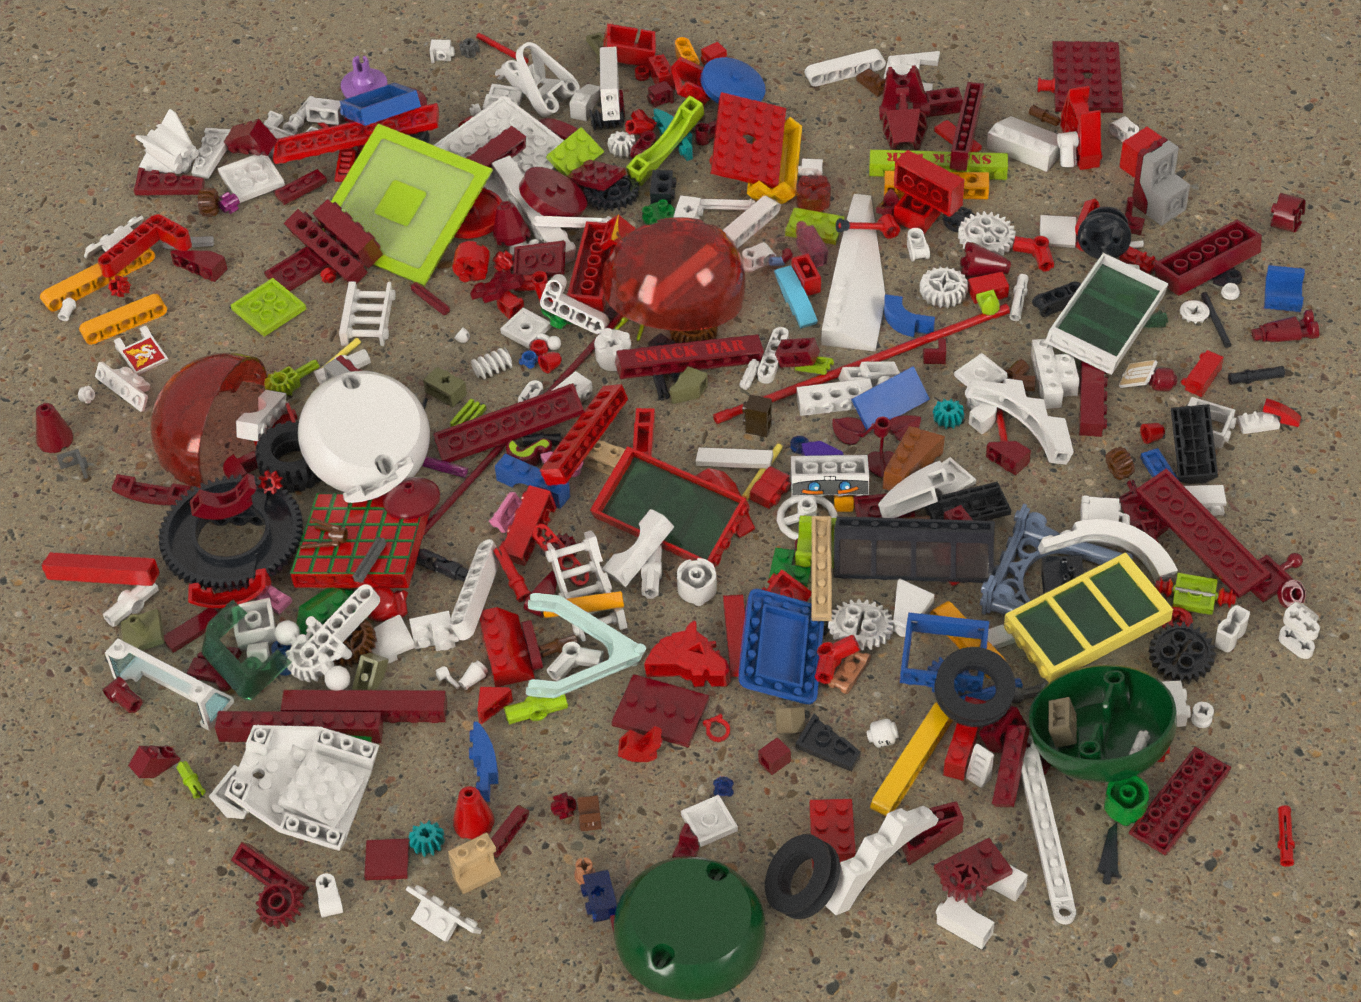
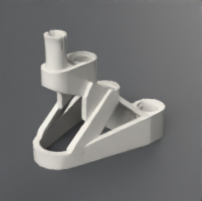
(530, 76)

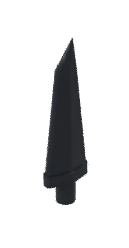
(1109, 859)

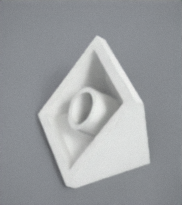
(226, 805)

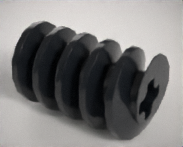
(597, 119)

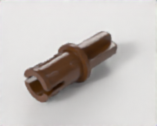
(1044, 115)
(556, 646)

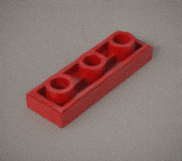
(947, 132)

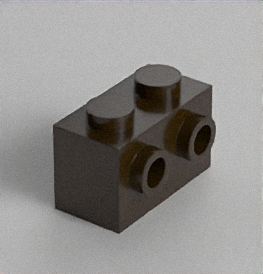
(757, 415)

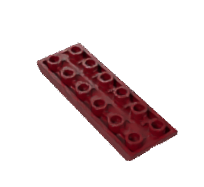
(1180, 801)

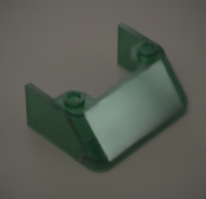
(246, 677)

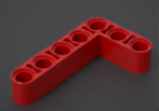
(140, 240)

